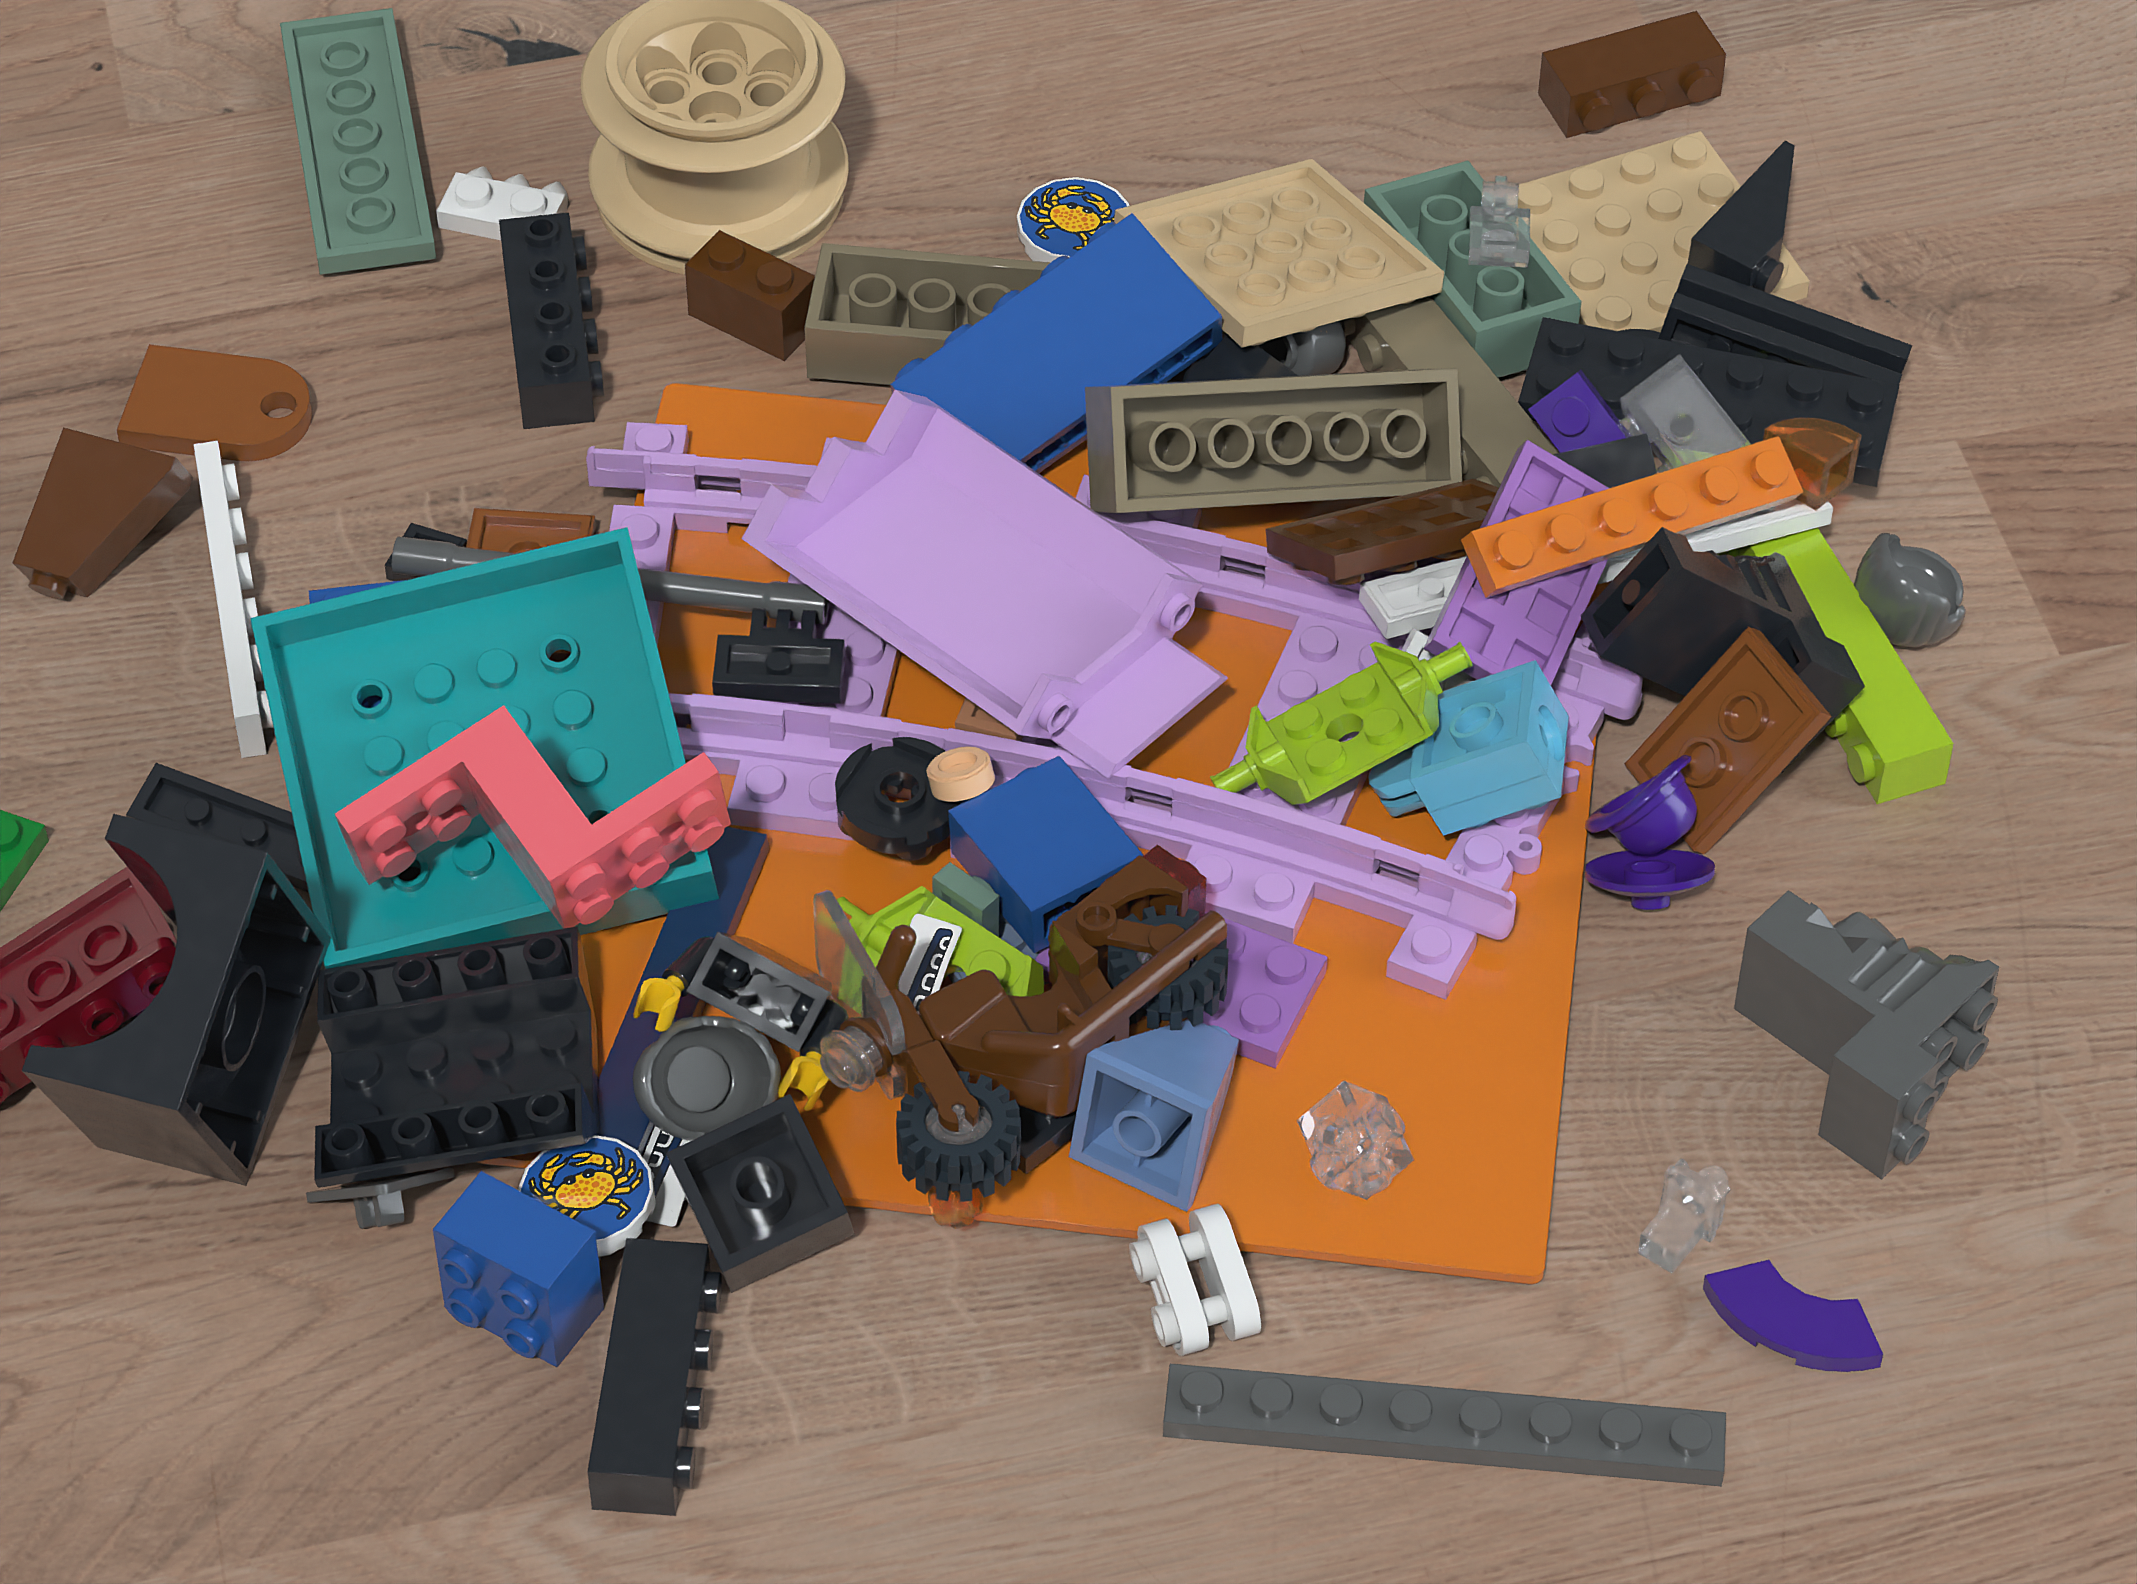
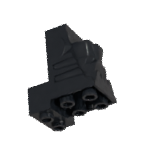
(1684, 608)

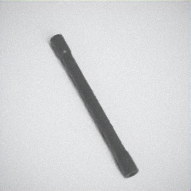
(429, 557)

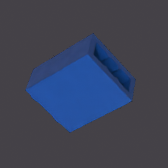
(1039, 846)

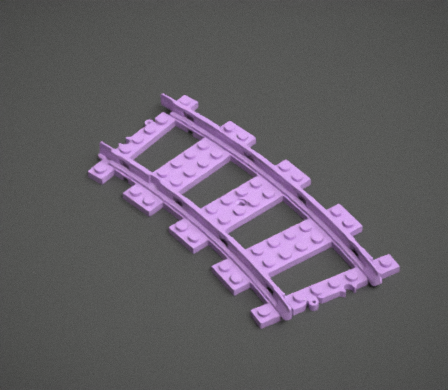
(1251, 845)

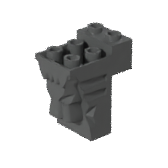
(1870, 1016)

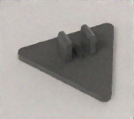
(380, 1200)

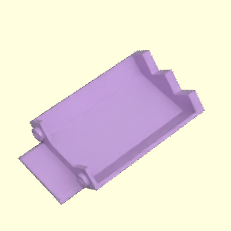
(994, 582)

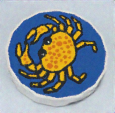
(1064, 215)
(597, 1185)

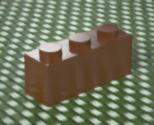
(1631, 74)

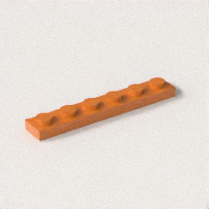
(1630, 515)

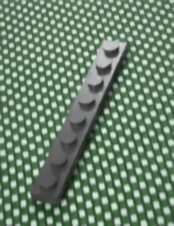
(1445, 1424)

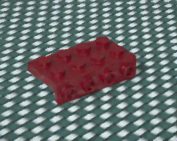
(81, 972)

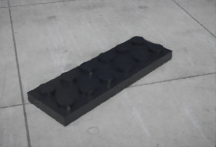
(1747, 387)

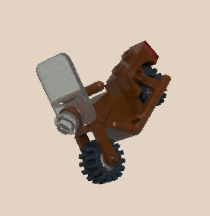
(975, 1053)

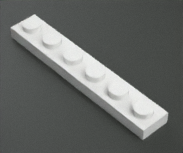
(230, 577)

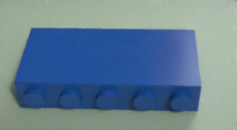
(1090, 320)

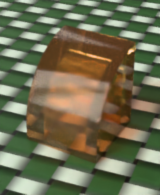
(1820, 454)

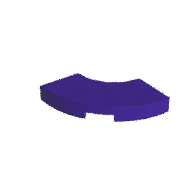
(1796, 1324)

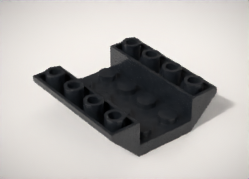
(457, 1057)

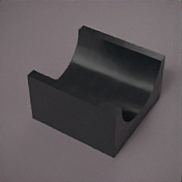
(211, 1049)

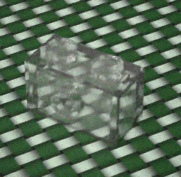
(1679, 417)

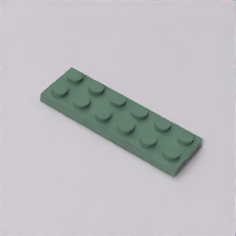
(357, 141)

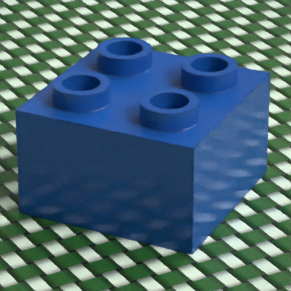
(518, 1269)

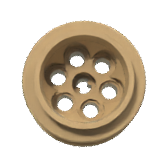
(715, 126)

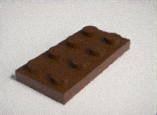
(1384, 533)

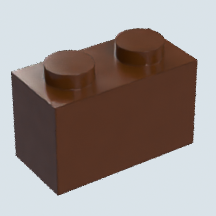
(749, 294)

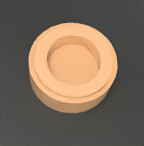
(960, 774)

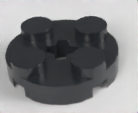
(886, 825)

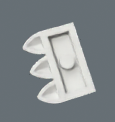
(478, 202)

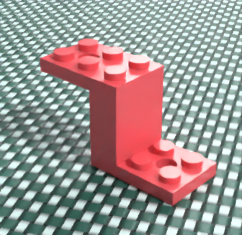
(564, 857)

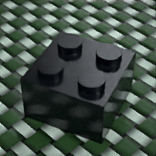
(760, 1193)

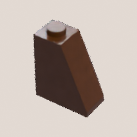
(94, 511)

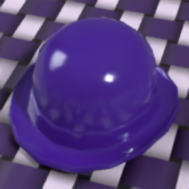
(1650, 813)

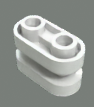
(1180, 1315)

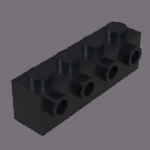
(548, 320)

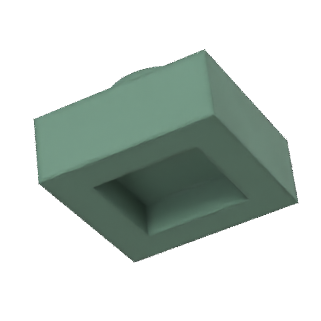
(968, 895)

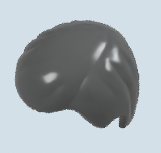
(1910, 592)
(705, 1075)

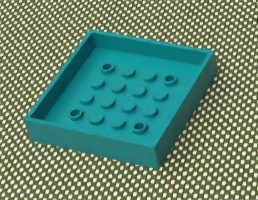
(442, 660)

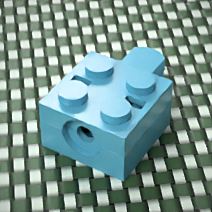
(1490, 756)

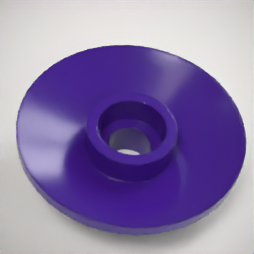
(1650, 877)

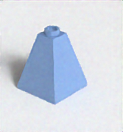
(1154, 1108)

